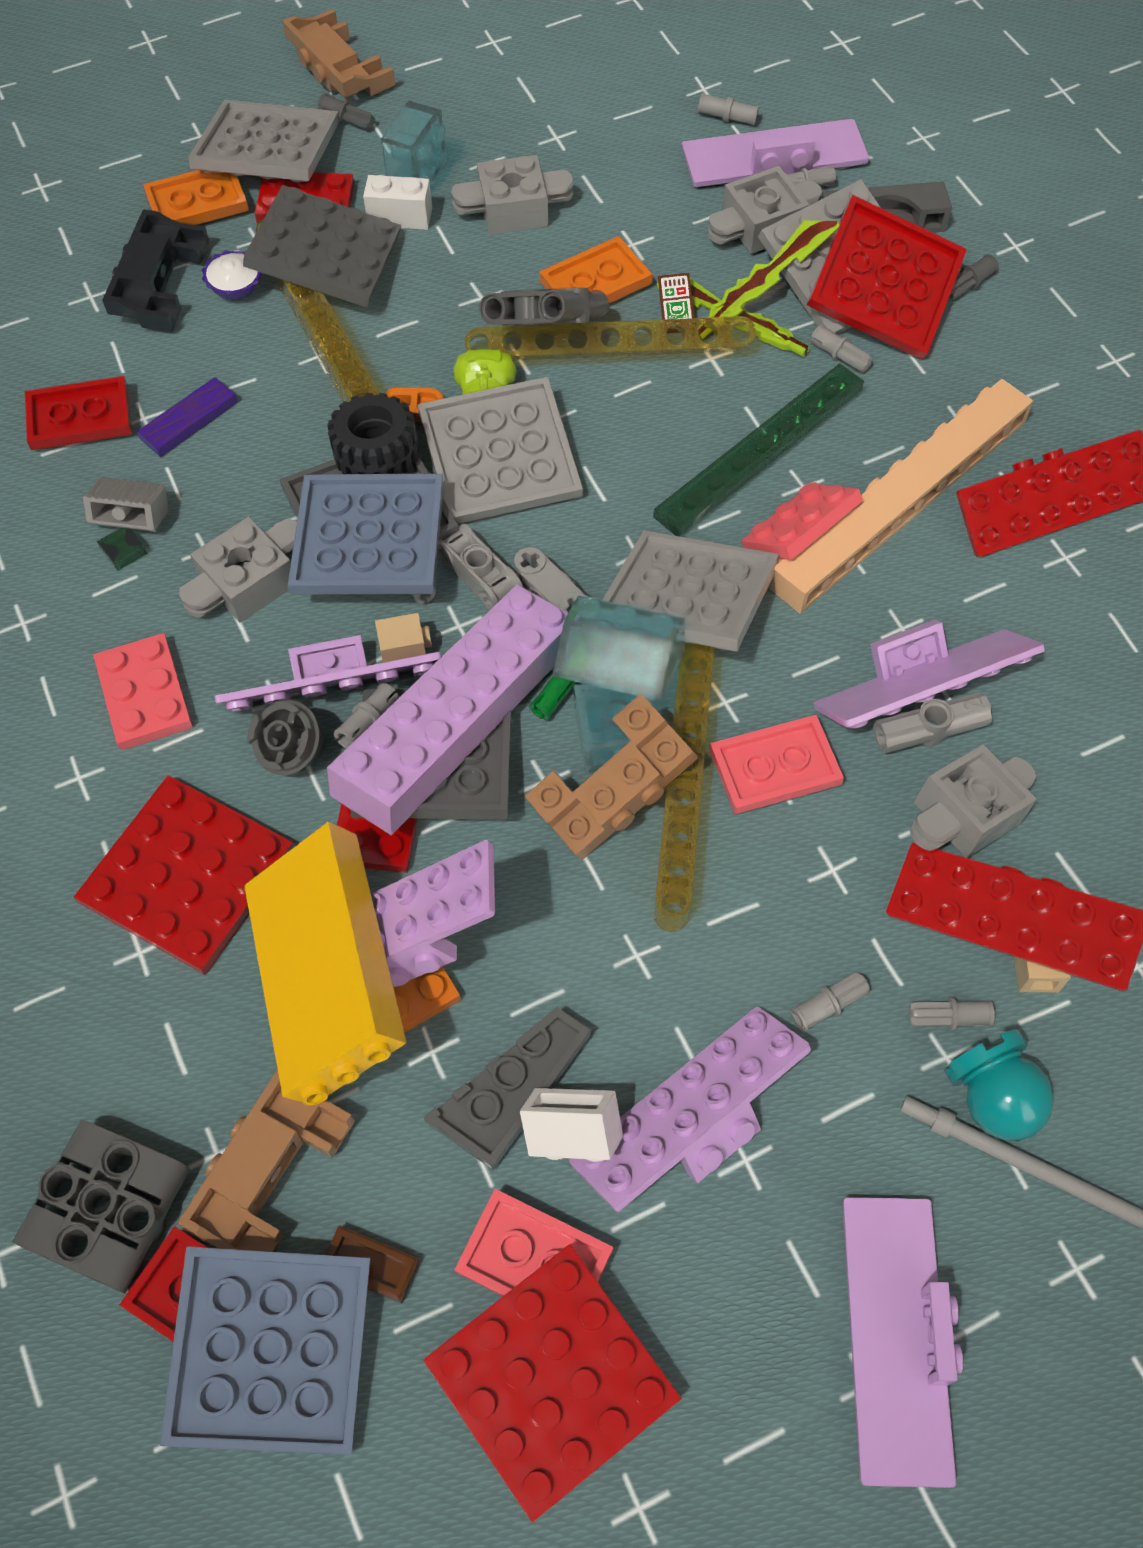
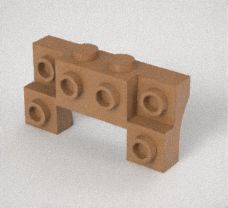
(331, 59)
(620, 786)
(253, 1164)

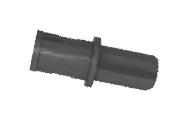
(347, 112)
(972, 275)

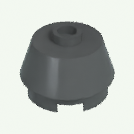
(286, 737)

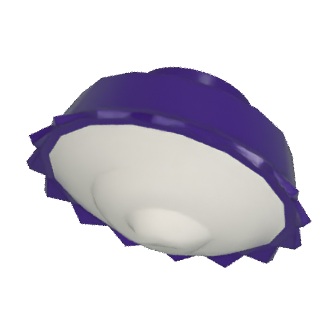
(228, 276)

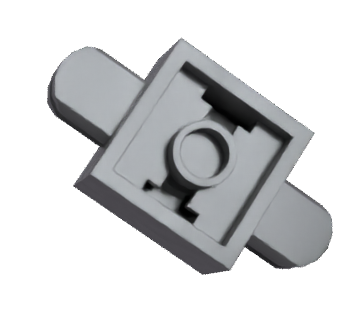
(512, 193)
(758, 203)
(245, 586)
(973, 802)

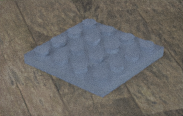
(367, 534)
(266, 1352)

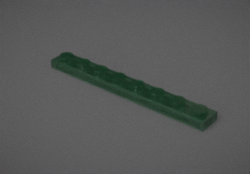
(757, 450)

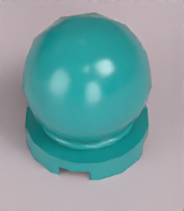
(1004, 1091)

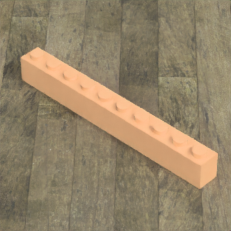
(902, 494)

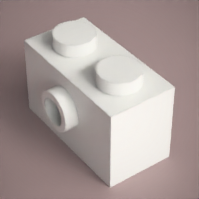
(399, 200)
(572, 1124)

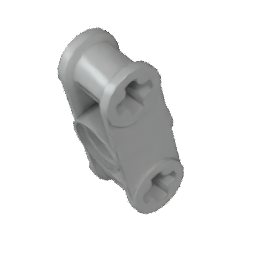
(477, 566)
(545, 579)

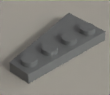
(486, 1111)

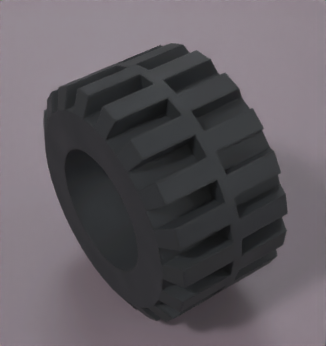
(373, 435)

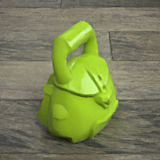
(483, 370)

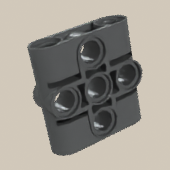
(543, 306)
(104, 1257)

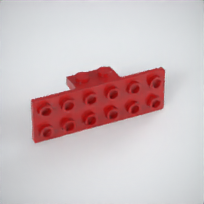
(1053, 493)
(1019, 916)

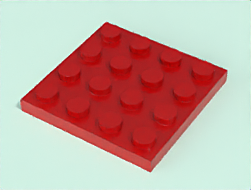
(887, 277)
(182, 874)
(551, 1382)

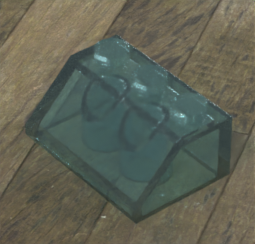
(620, 647)

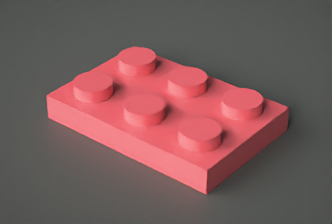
(802, 519)
(142, 691)
(775, 764)
(518, 1240)

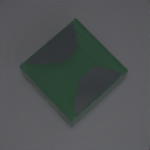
(122, 547)

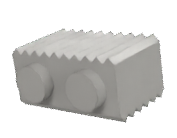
(126, 504)

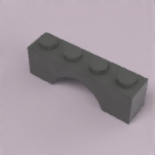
(918, 203)

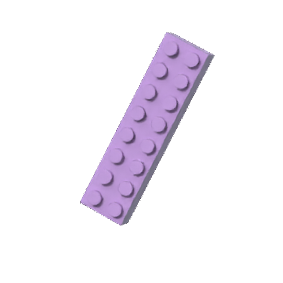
(448, 711)

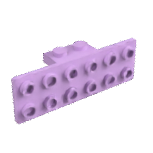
(792, 148)
(918, 665)
(324, 666)
(431, 905)
(698, 1111)
(900, 1344)

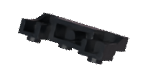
(146, 267)

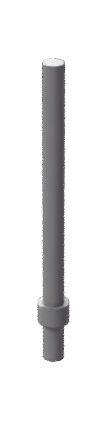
(945, 1123)

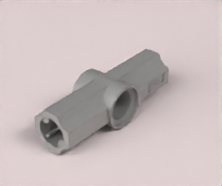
(914, 729)

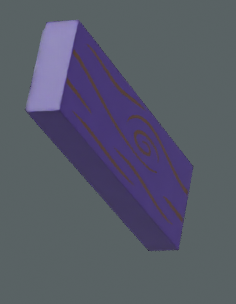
(187, 416)

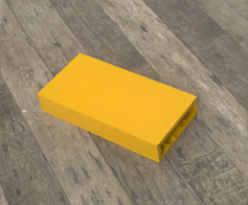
(322, 966)

